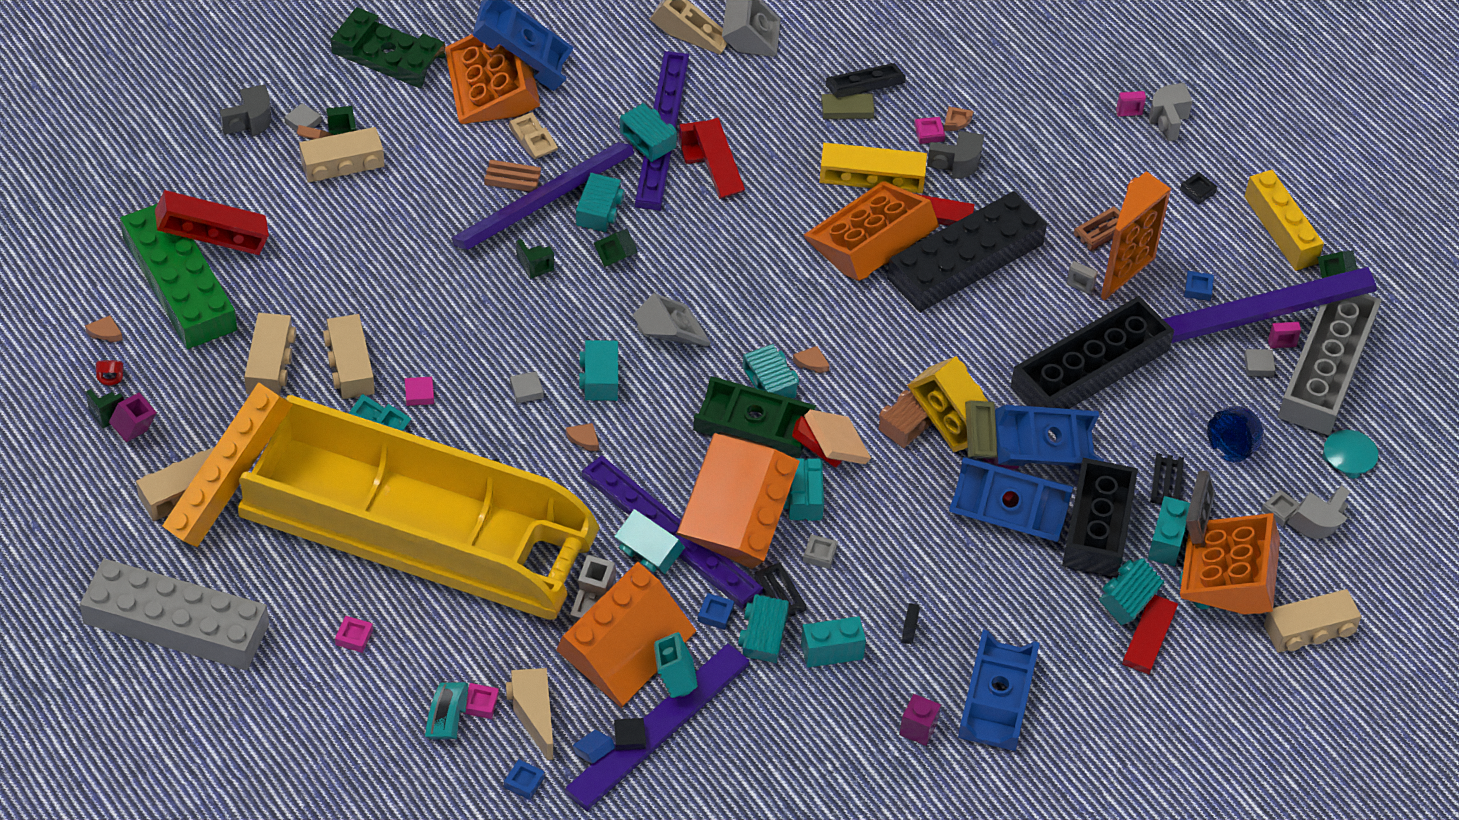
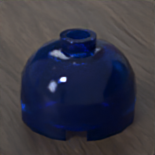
(1235, 433)

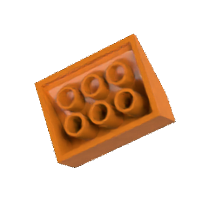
(489, 82)
(873, 229)
(1136, 231)
(738, 499)
(1234, 565)
(618, 634)

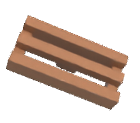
(512, 173)
(1103, 233)

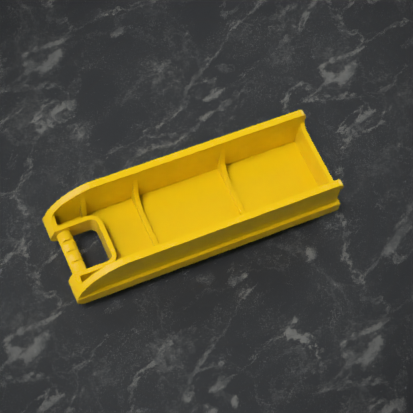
(417, 506)

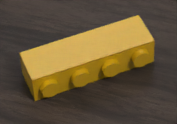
(870, 166)
(1283, 220)

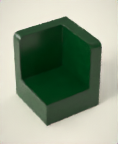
(340, 120)
(615, 247)
(535, 260)
(1337, 263)
(103, 407)

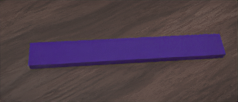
(667, 103)
(542, 196)
(1272, 304)
(709, 564)
(659, 726)

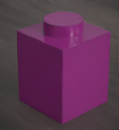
(132, 417)
(920, 719)

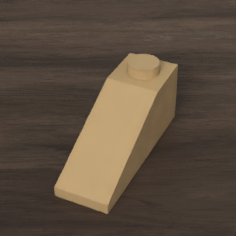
(689, 24)
(532, 705)

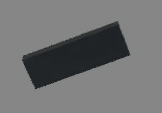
(865, 80)

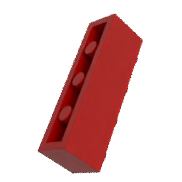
(211, 222)

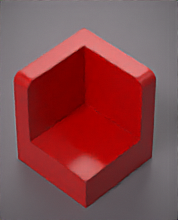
(689, 144)

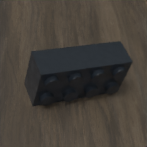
(1100, 517)

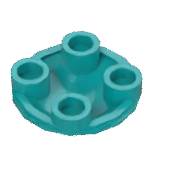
(1350, 452)

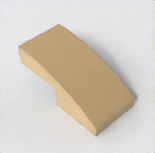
(532, 136)

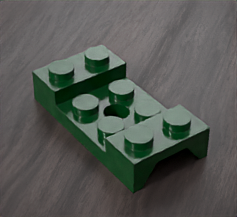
(365, 39)
(727, 411)

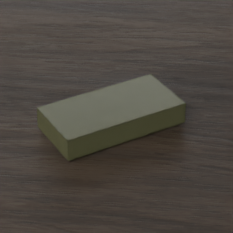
(848, 107)
(981, 429)

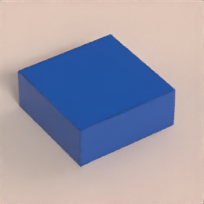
(1199, 286)
(716, 611)
(593, 746)
(524, 779)

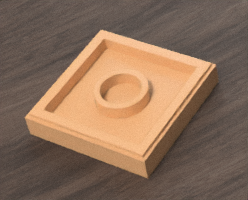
(837, 437)

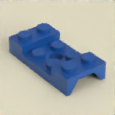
(508, 25)
(1025, 439)
(1040, 505)
(991, 714)

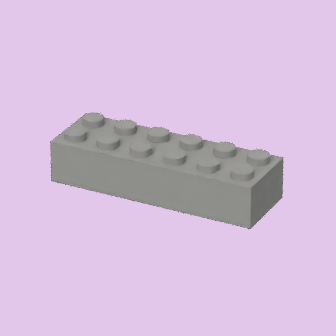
(1329, 362)
(174, 614)

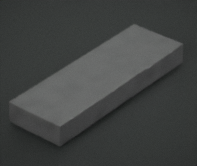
(1200, 507)

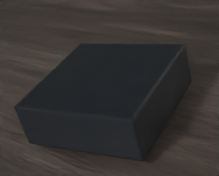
(1198, 188)
(910, 623)
(629, 734)

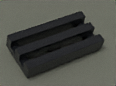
(1169, 462)
(768, 592)

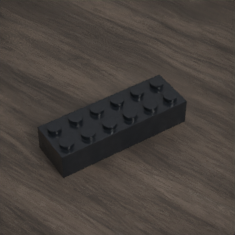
(966, 251)
(1093, 357)

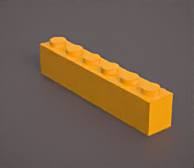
(226, 463)

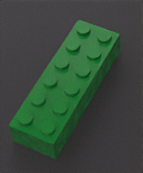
(179, 279)

